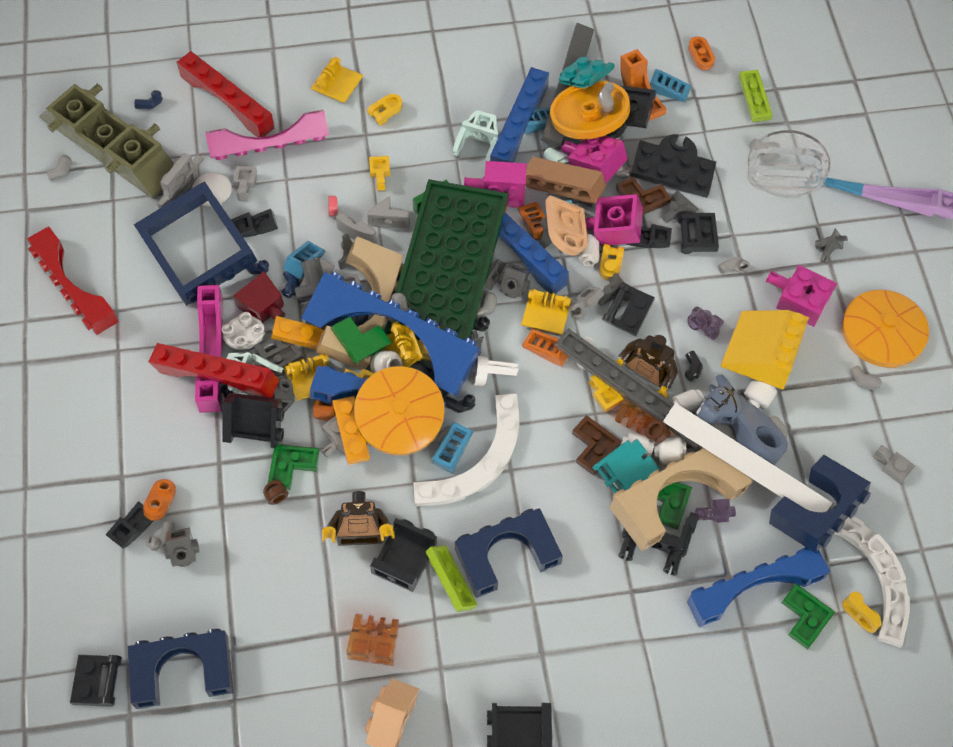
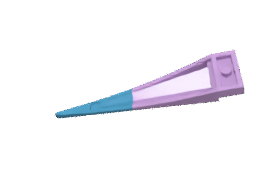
(918, 200)

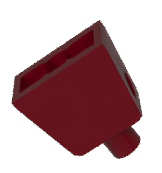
(260, 299)

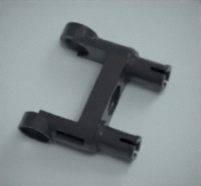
(673, 545)

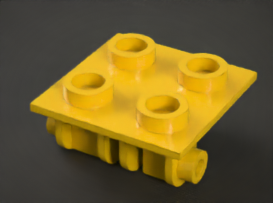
(336, 81)
(546, 311)
(404, 343)
(303, 374)

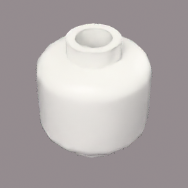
(384, 360)
(760, 394)
(670, 450)

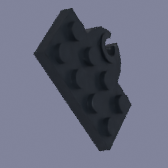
(640, 109)
(674, 166)

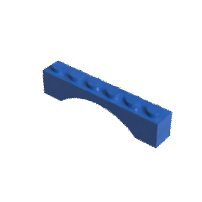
(528, 99)
(542, 265)
(334, 385)
(803, 568)

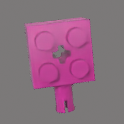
(597, 154)
(505, 178)
(617, 220)
(803, 292)

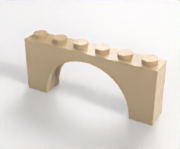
(380, 269)
(638, 505)

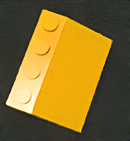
(765, 345)

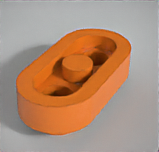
(703, 56)
(159, 497)

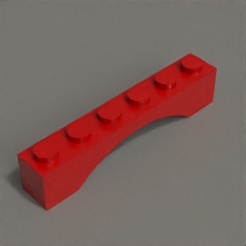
(248, 111)
(93, 308)
(243, 376)

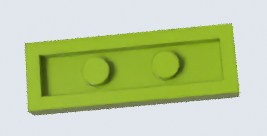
(755, 95)
(451, 578)

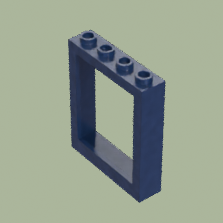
(175, 210)

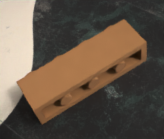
(564, 180)

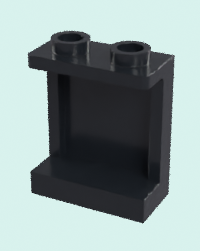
(252, 418)
(405, 556)
(520, 726)

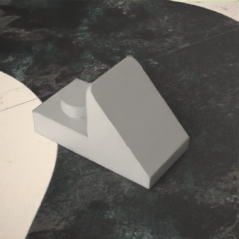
(384, 216)

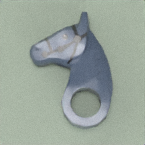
(750, 424)

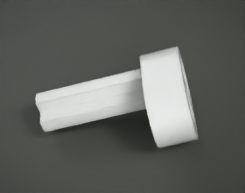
(484, 366)

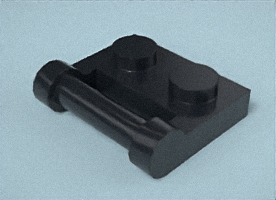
(705, 232)
(635, 311)
(88, 680)

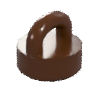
(657, 431)
(276, 494)

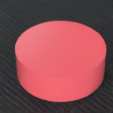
(332, 205)

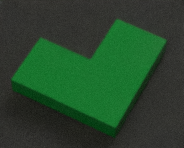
(360, 345)
(291, 458)
(674, 503)
(812, 612)

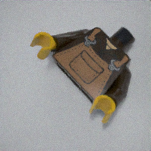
(651, 360)
(358, 523)

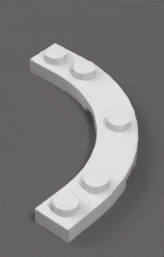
(486, 470)
(890, 574)

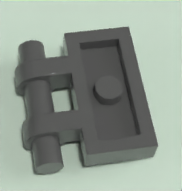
(280, 356)

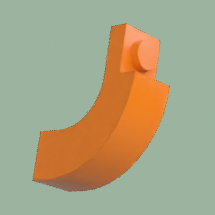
(634, 74)

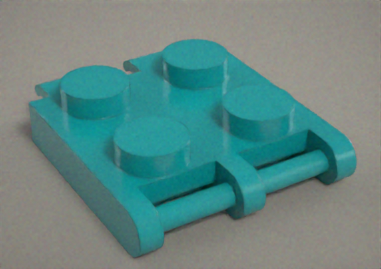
(585, 72)
(626, 465)

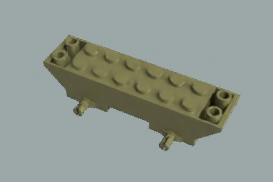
(119, 146)

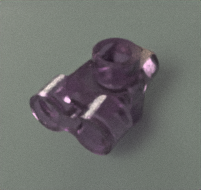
(706, 321)
(720, 511)

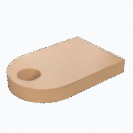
(565, 225)

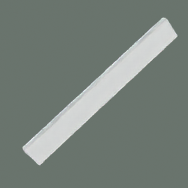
(744, 459)

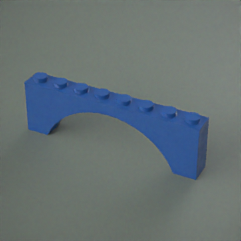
(450, 355)

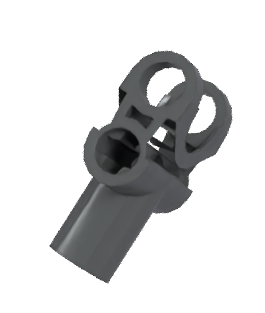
(313, 273)

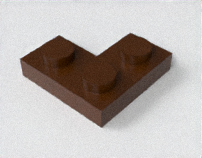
(650, 199)
(599, 443)

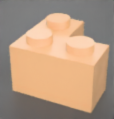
(390, 714)

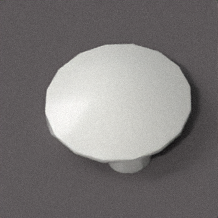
(218, 185)
(243, 331)

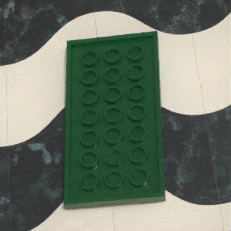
(451, 254)

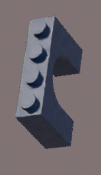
(527, 528)
(816, 528)
(148, 658)

